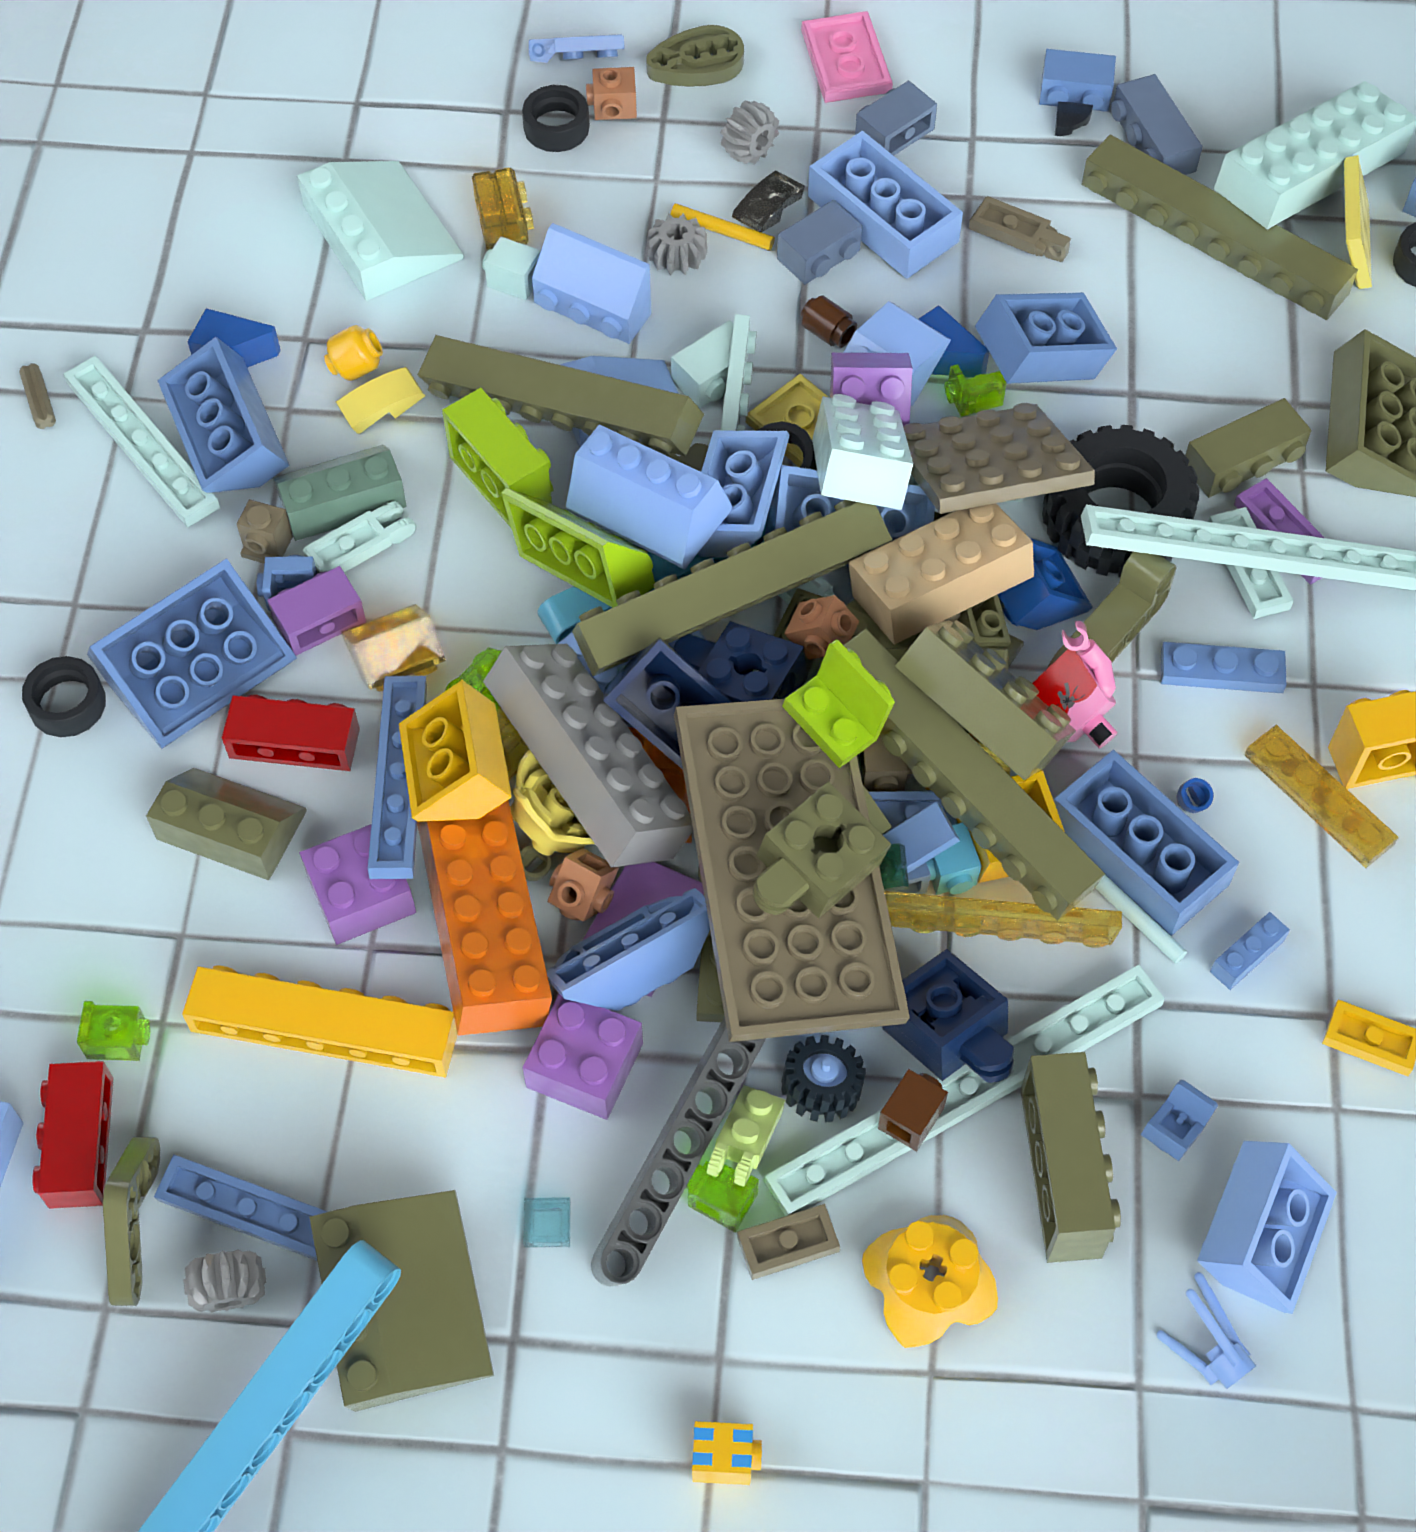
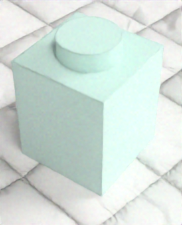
(511, 267)

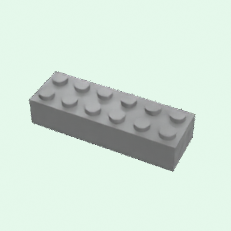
(589, 754)

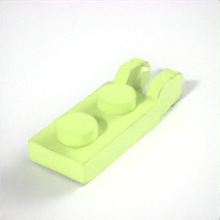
(746, 1132)

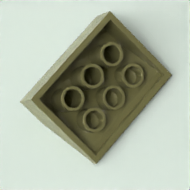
(1373, 416)
(431, 1322)

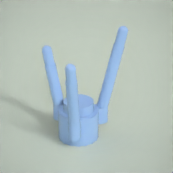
(1230, 1357)

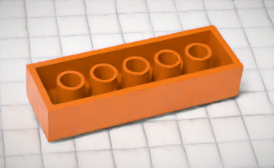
(485, 923)

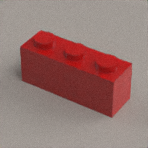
(291, 732)
(74, 1135)

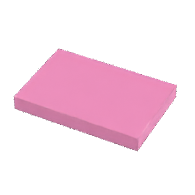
(846, 56)

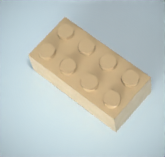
(941, 570)

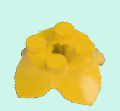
(923, 1309)

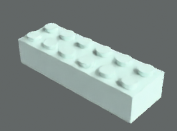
(1306, 155)

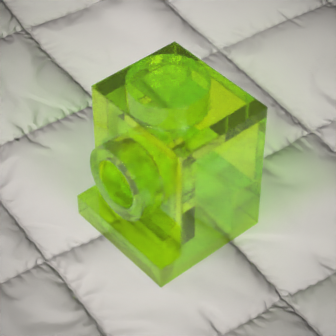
(119, 1044)
(720, 1197)

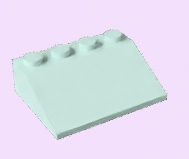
(376, 223)

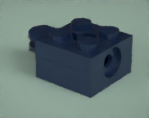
(735, 656)
(967, 1022)

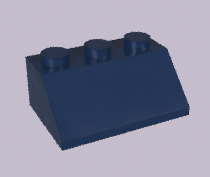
(652, 689)

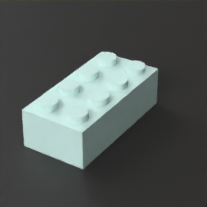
(861, 452)

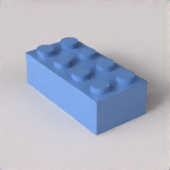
(1144, 842)

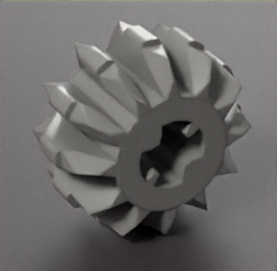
(749, 132)
(676, 244)
(224, 1281)

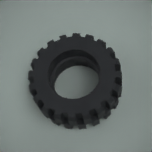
(1124, 461)

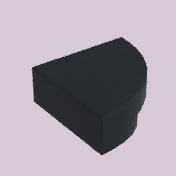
(1071, 117)

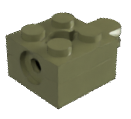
(817, 854)

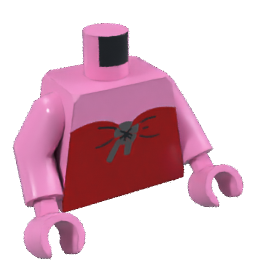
(1082, 687)

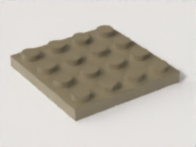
(993, 458)

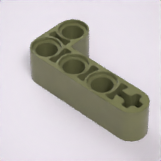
(1130, 605)

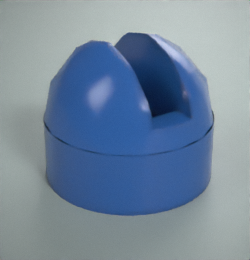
(1200, 793)

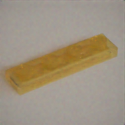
(1321, 796)

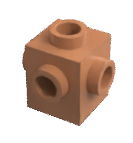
(613, 93)
(820, 623)
(582, 885)

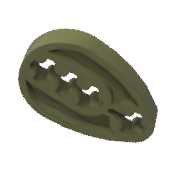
(700, 42)

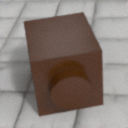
(913, 1109)

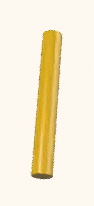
(725, 227)

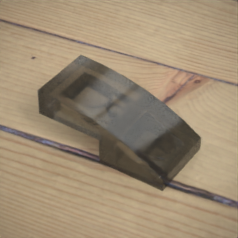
(766, 201)

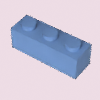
(1249, 950)

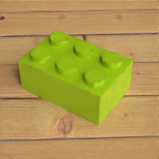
(494, 451)

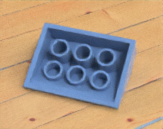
(191, 653)

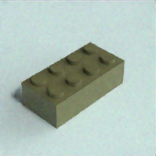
(986, 697)
(1068, 1157)

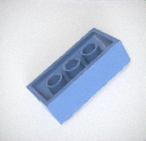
(222, 420)

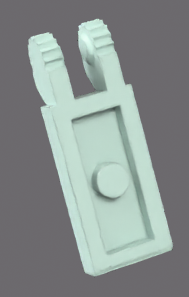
(361, 538)

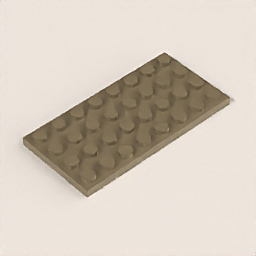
(786, 970)

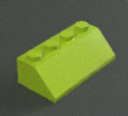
(576, 549)

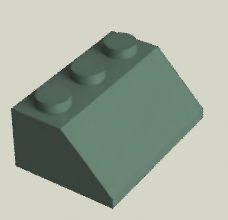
(339, 490)

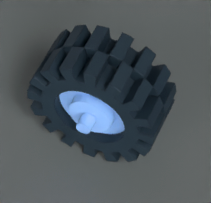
(823, 1078)

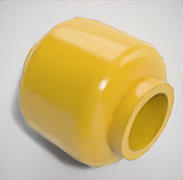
(353, 352)

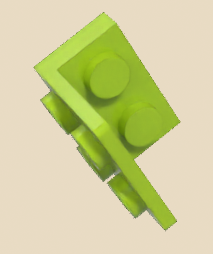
(841, 705)

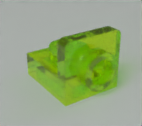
(976, 393)

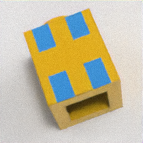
(725, 1453)

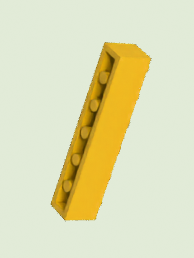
(321, 1020)

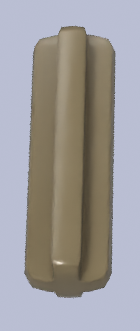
(37, 396)

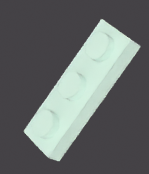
(1260, 588)

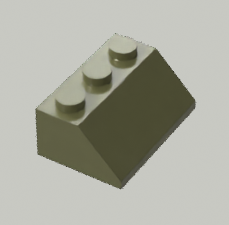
(225, 821)

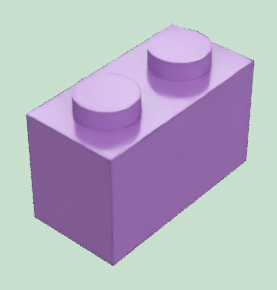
(316, 610)

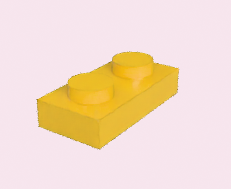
(1371, 1037)

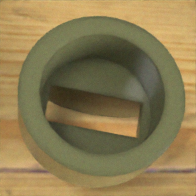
(528, 856)

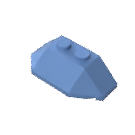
(634, 953)

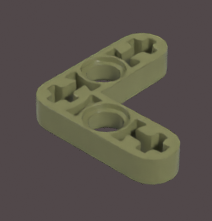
(121, 1204)

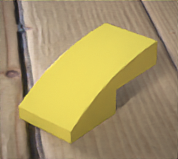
(387, 393)

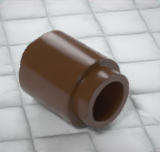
(828, 321)

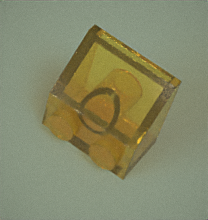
(394, 646)

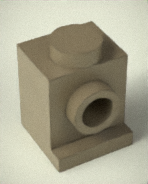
(263, 531)

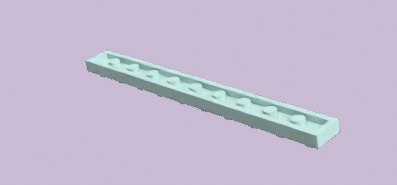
(1248, 547)
(867, 1148)

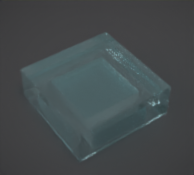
(547, 1222)

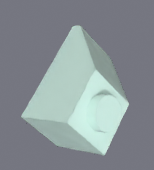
(703, 366)

